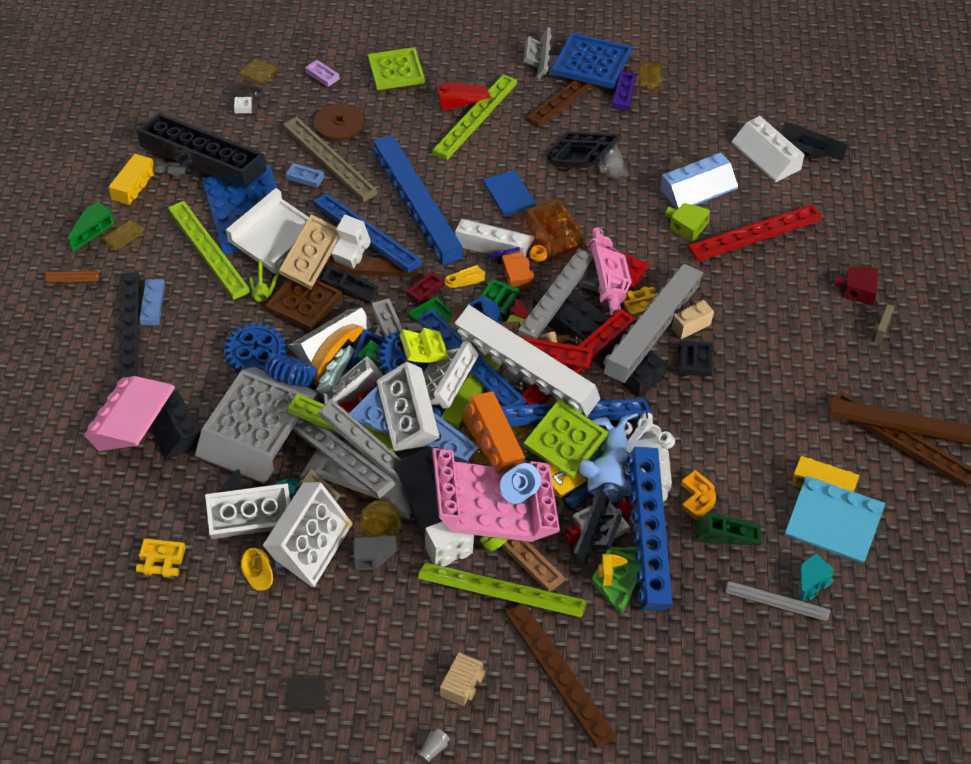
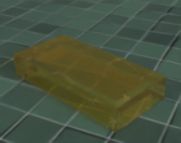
(123, 235)

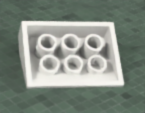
(308, 532)

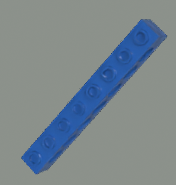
(656, 537)

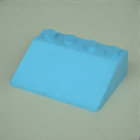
(835, 519)

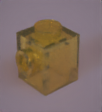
(651, 74)

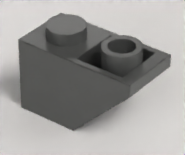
(373, 551)

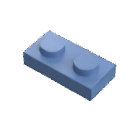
(305, 175)

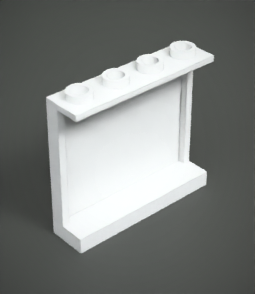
(268, 230)

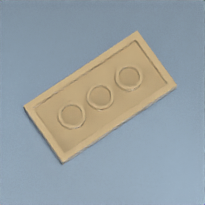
(310, 252)

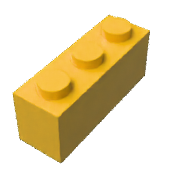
(132, 179)
(825, 473)

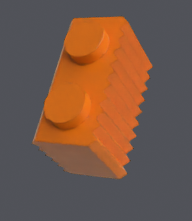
(517, 271)

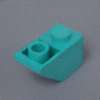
(814, 576)

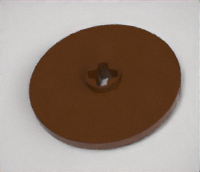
(339, 121)

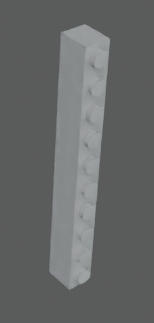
(652, 323)

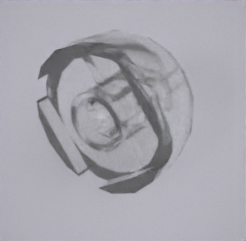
(613, 164)

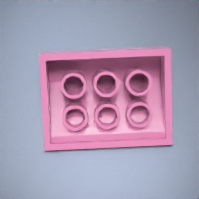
(128, 413)

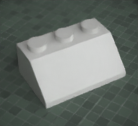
(357, 380)

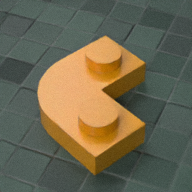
(703, 495)

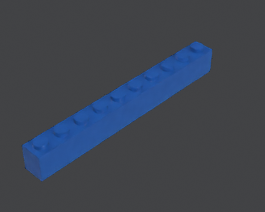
(417, 200)

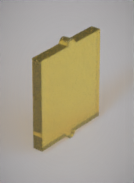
(258, 71)

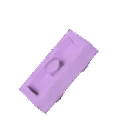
(322, 73)

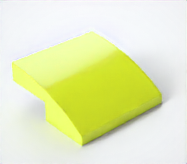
(423, 346)

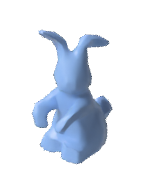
(608, 470)

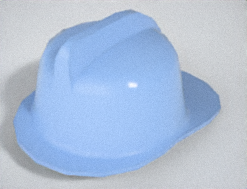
(520, 483)

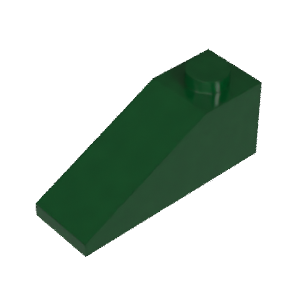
(726, 530)

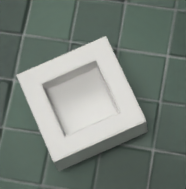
(243, 105)

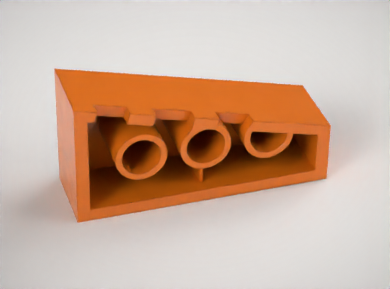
(492, 431)

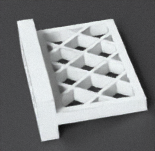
(454, 375)

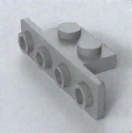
(537, 52)

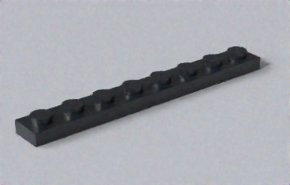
(129, 325)

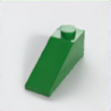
(90, 224)

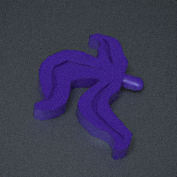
(498, 254)

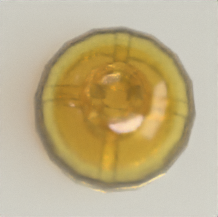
(380, 519)

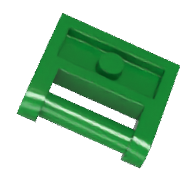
(496, 291)

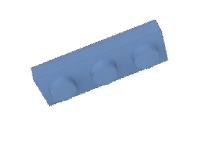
(152, 302)

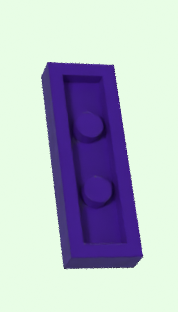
(624, 90)

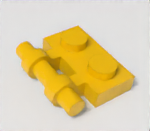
(636, 301)
(163, 552)

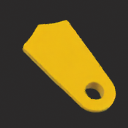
(465, 277)

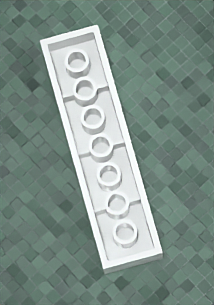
(527, 361)

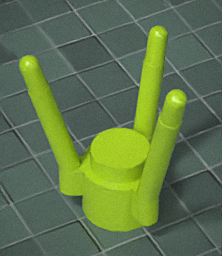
(261, 291)

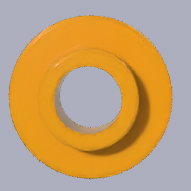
(538, 253)

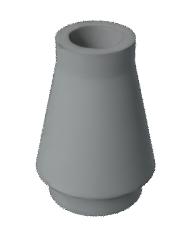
(433, 745)

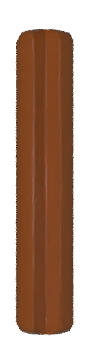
(72, 276)

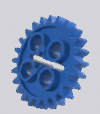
(253, 349)
(391, 355)

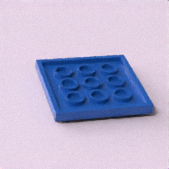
(592, 60)

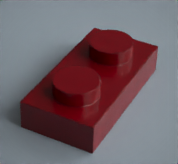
(425, 288)

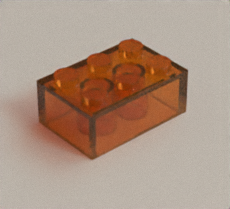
(554, 228)

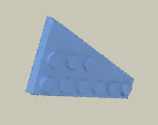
(371, 414)

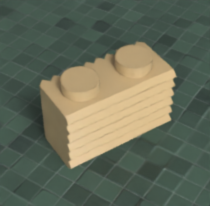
(692, 319)
(461, 679)

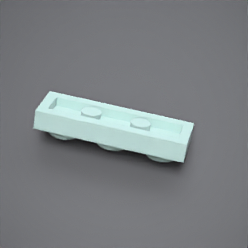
(335, 370)

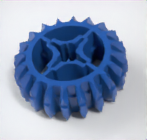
(290, 370)

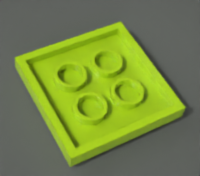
(396, 68)
(565, 438)

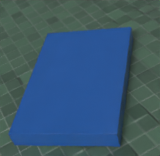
(509, 193)

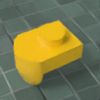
(608, 562)

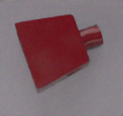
(859, 284)

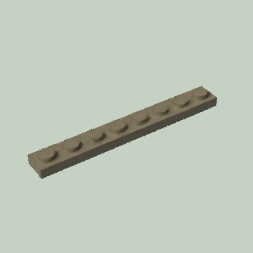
(330, 159)

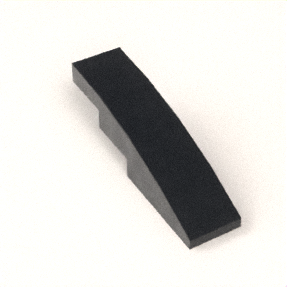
(348, 283)

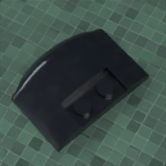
(581, 149)

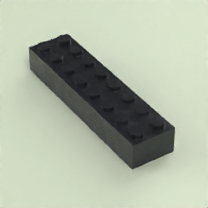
(202, 150)
(581, 319)

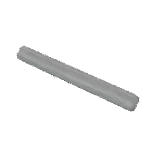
(778, 601)

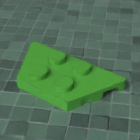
(623, 579)

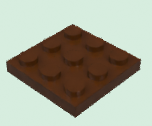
(303, 305)

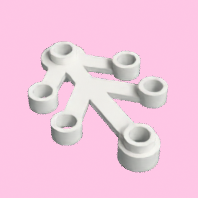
(634, 440)

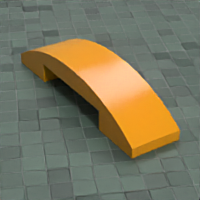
(331, 347)

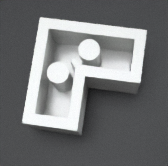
(352, 241)

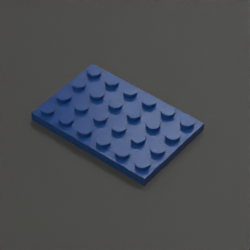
(232, 202)

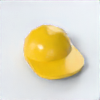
(257, 569)

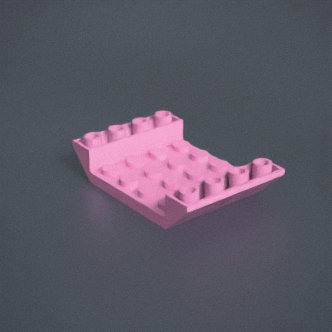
(474, 505)

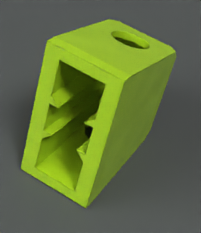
(688, 220)

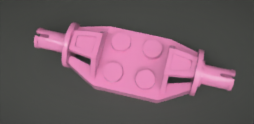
(611, 271)

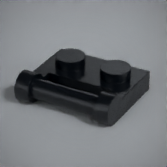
(701, 358)

